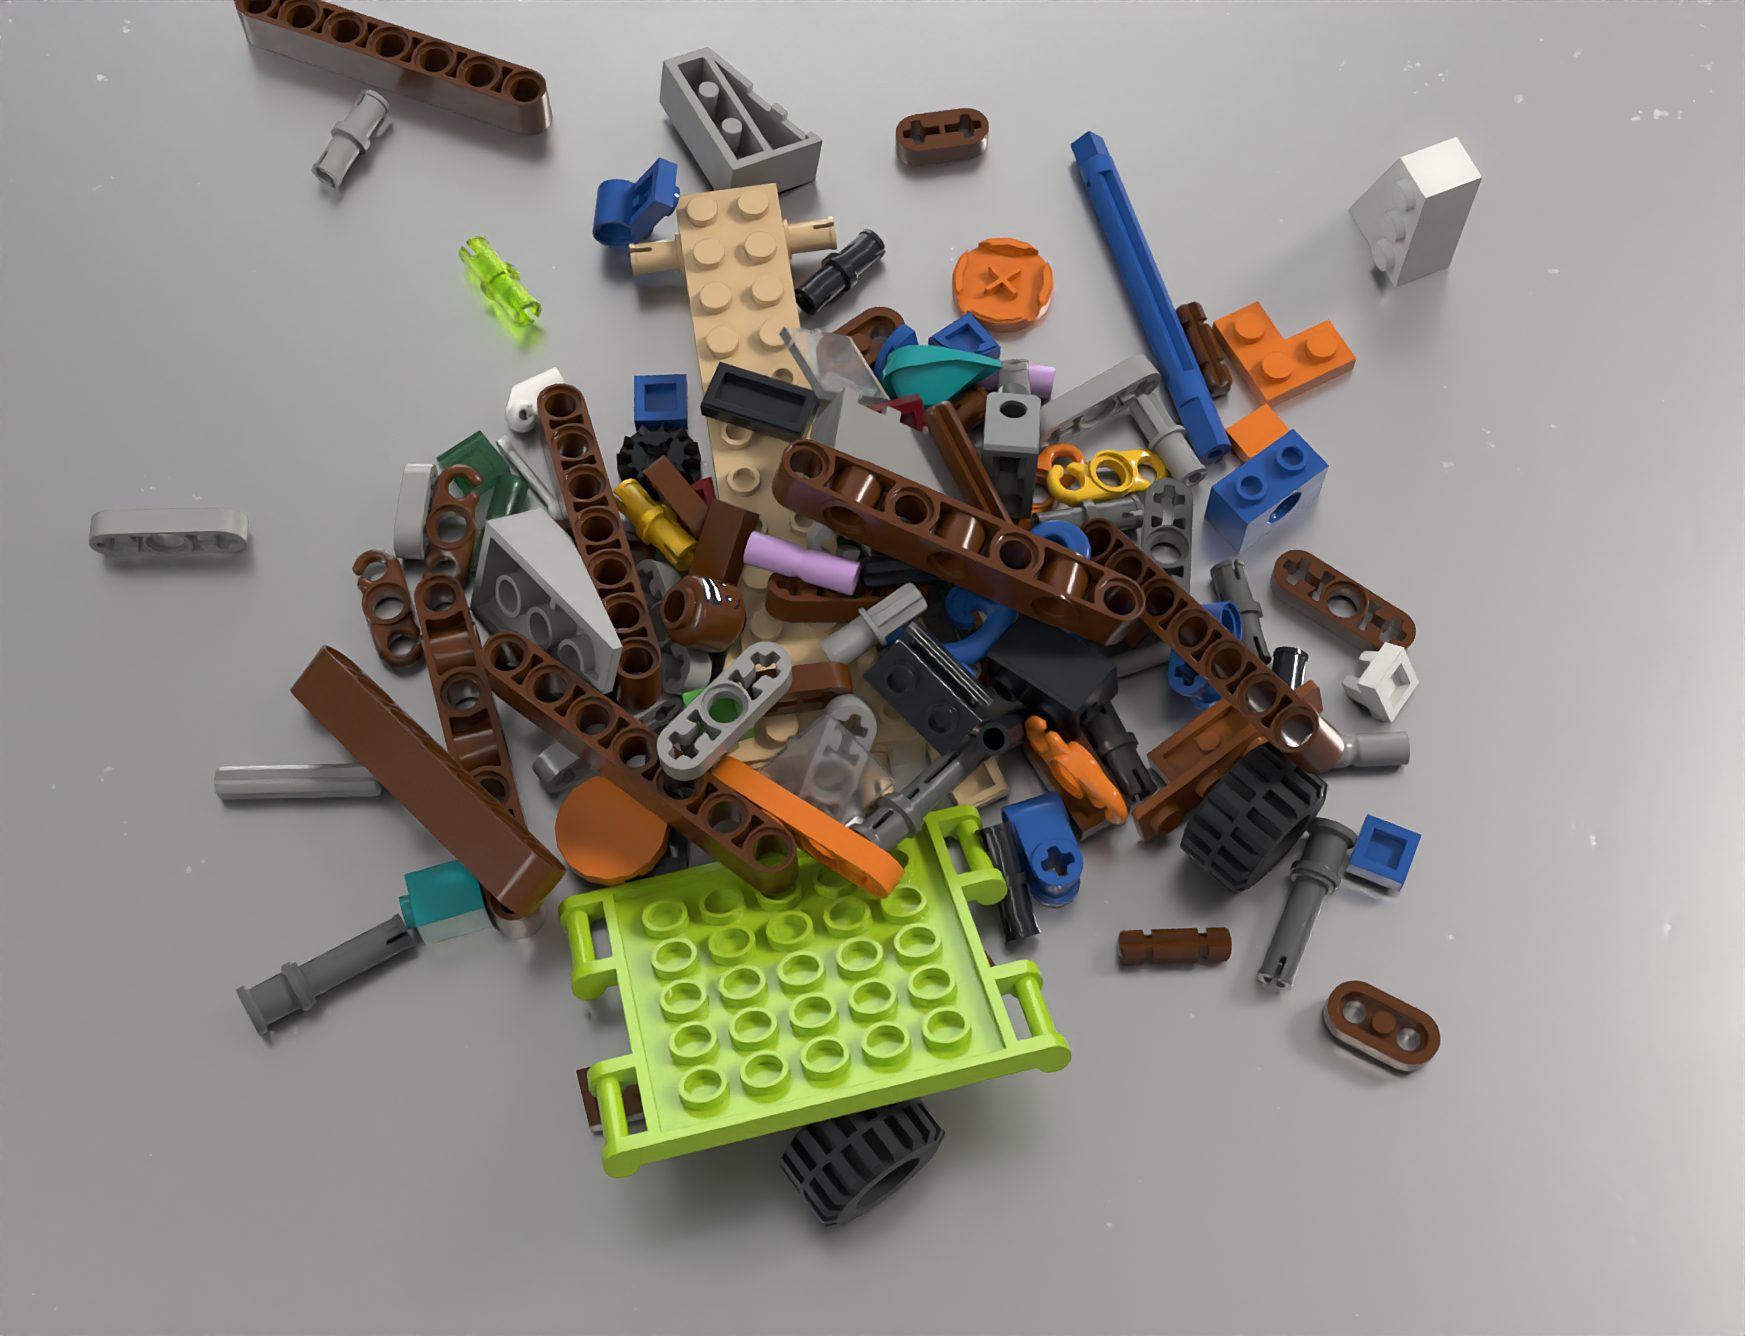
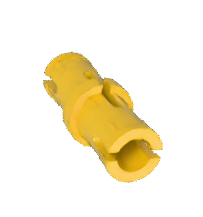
(655, 524)

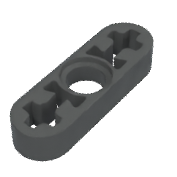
(1177, 533)

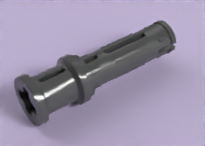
(902, 812)
(1313, 880)
(300, 984)

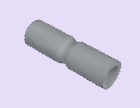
(1374, 749)

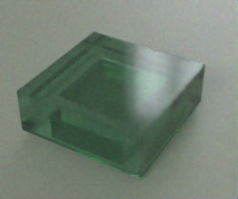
(478, 454)

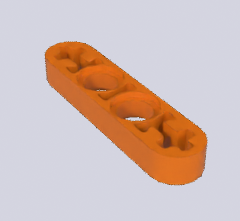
(814, 830)

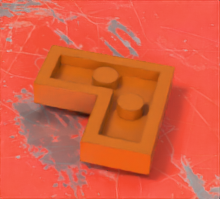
(1280, 367)

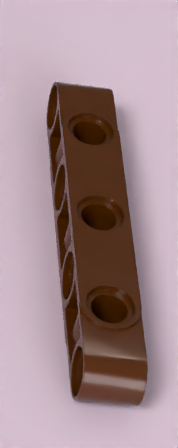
(957, 542)
(475, 733)

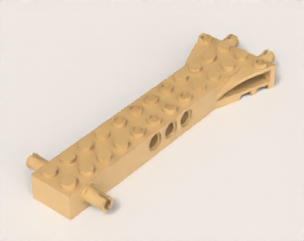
(739, 301)

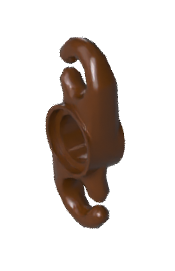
(444, 506)
(387, 630)

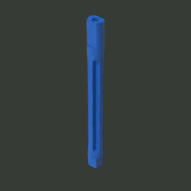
(1151, 300)

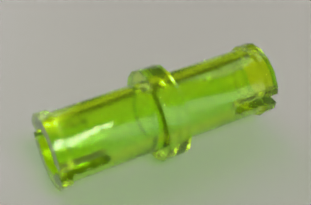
(500, 281)

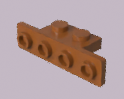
(1198, 759)

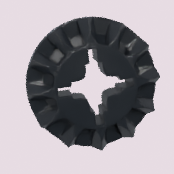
(682, 454)

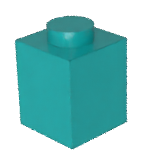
(444, 902)

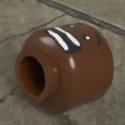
(703, 613)

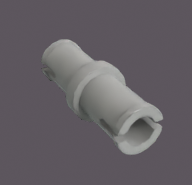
(350, 138)

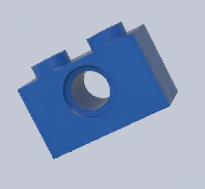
(1266, 491)

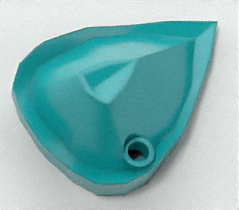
(934, 372)

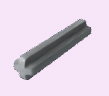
(295, 781)

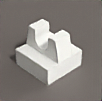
(1385, 681)

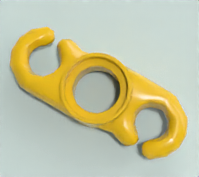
(1122, 463)

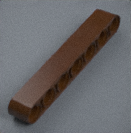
(400, 61)
(599, 536)
(1219, 655)
(429, 782)
(648, 784)

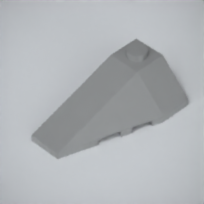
(539, 587)

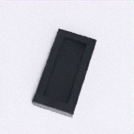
(760, 403)

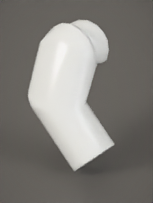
(522, 402)

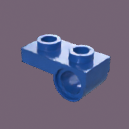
(631, 210)

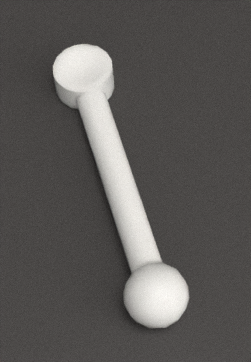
(509, 451)

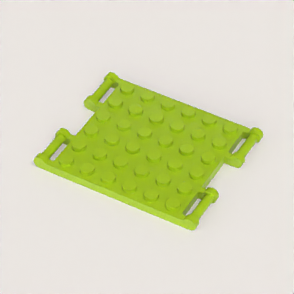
(800, 1000)

